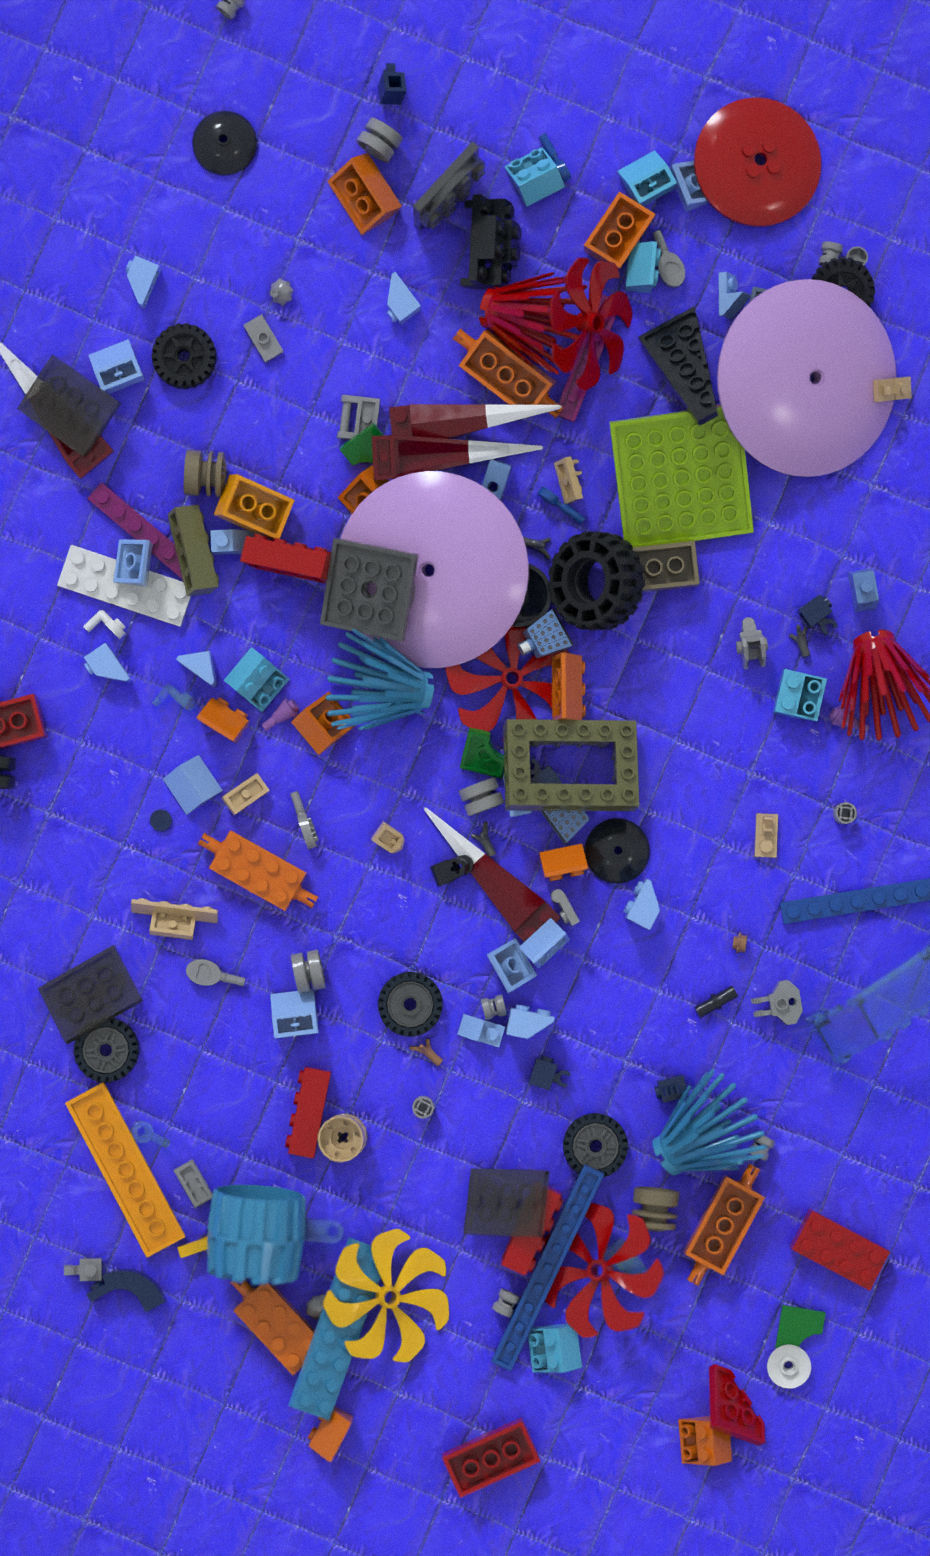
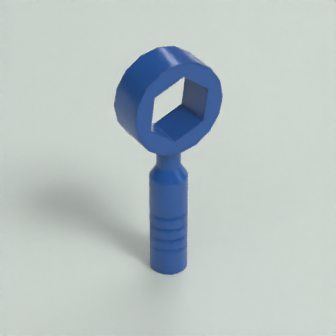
(564, 172)
(553, 499)

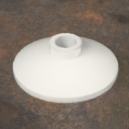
(792, 1376)

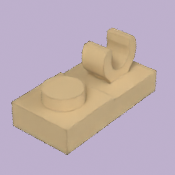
(892, 389)
(568, 479)
(245, 794)
(766, 835)

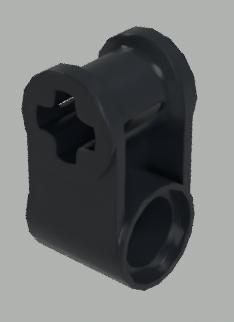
(450, 869)

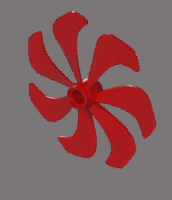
(589, 320)
(467, 683)
(641, 1284)

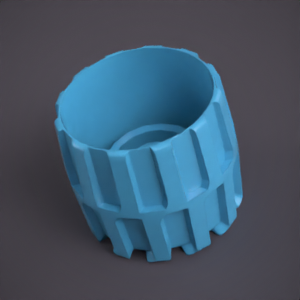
(255, 1234)

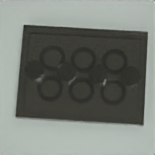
(69, 405)
(90, 994)
(506, 1202)

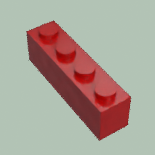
(309, 1112)

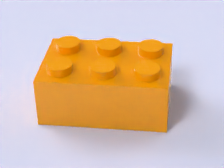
(253, 507)

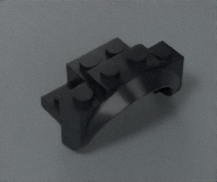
(492, 241)

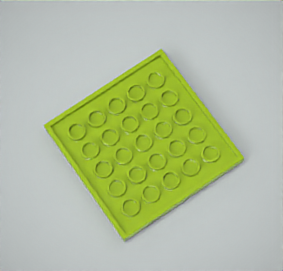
(679, 479)

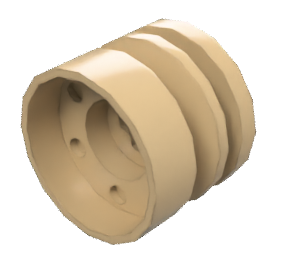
(330, 1136)

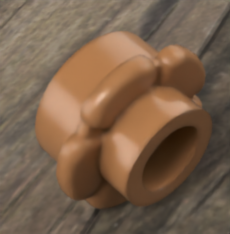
(739, 943)

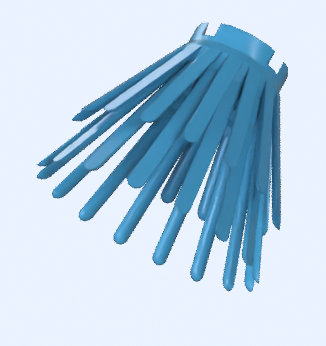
(403, 689)
(683, 1139)

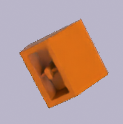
(563, 861)
(701, 1444)

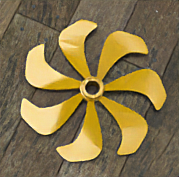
(432, 1300)

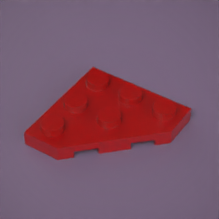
(731, 1408)

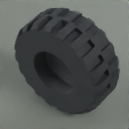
(570, 580)

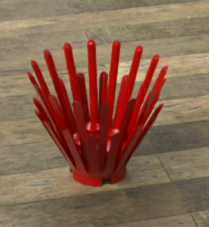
(520, 318)
(883, 663)

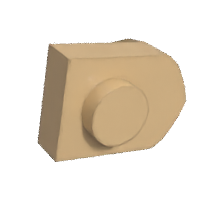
(388, 838)

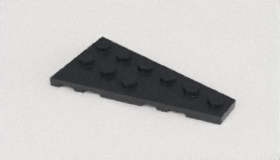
(681, 358)

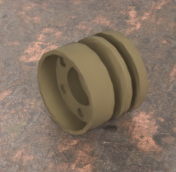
(204, 473)
(655, 1207)

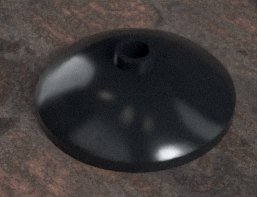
(225, 157)
(536, 599)
(601, 855)

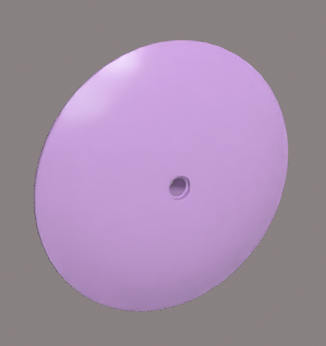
(768, 368)
(475, 559)

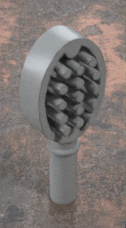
(670, 265)
(305, 823)
(208, 973)

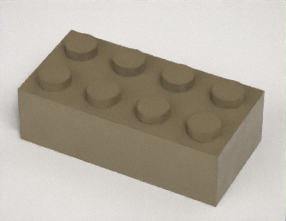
(669, 566)

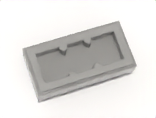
(263, 338)
(193, 1183)

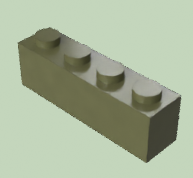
(193, 550)

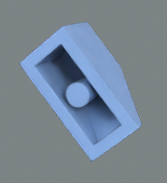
(142, 277)
(401, 302)
(228, 541)
(105, 664)

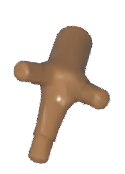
(428, 1052)

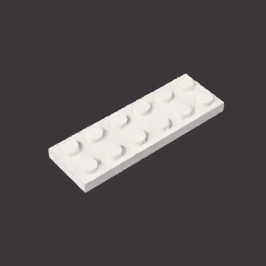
(94, 576)

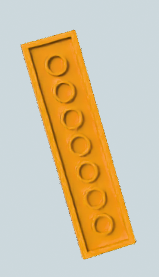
(125, 1169)

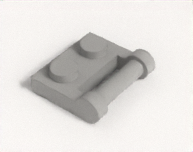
(366, 415)
(567, 913)

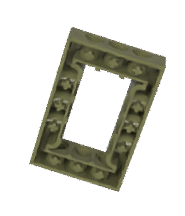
(523, 796)

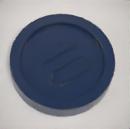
(160, 820)

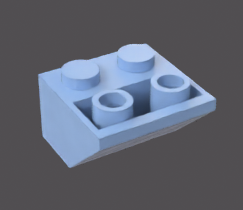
(116, 367)
(644, 907)
(294, 1014)
(527, 1023)

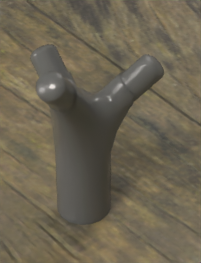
(538, 545)
(801, 640)
(484, 839)

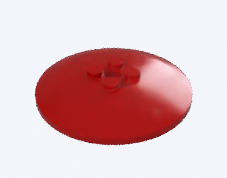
(732, 178)

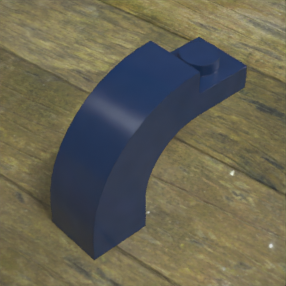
(137, 1282)

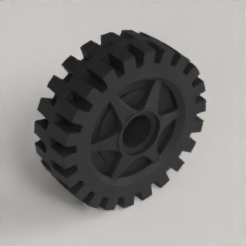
(849, 274)
(184, 373)

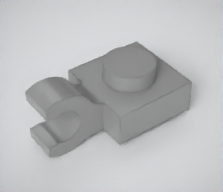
(89, 1269)

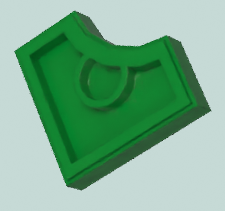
(360, 446)
(481, 755)
(797, 1324)

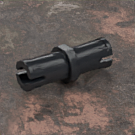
(716, 1001)

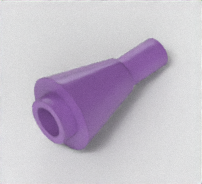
(285, 711)
(836, 718)

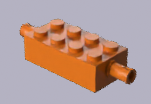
(504, 371)
(258, 870)
(723, 1224)
(275, 1323)

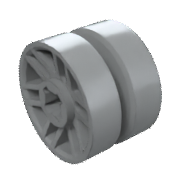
(379, 140)
(481, 796)
(308, 971)

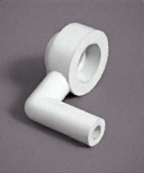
(115, 626)

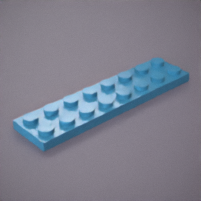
(327, 1355)

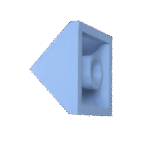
(687, 185)
(133, 562)
(201, 665)
(192, 784)
(544, 943)
(511, 965)

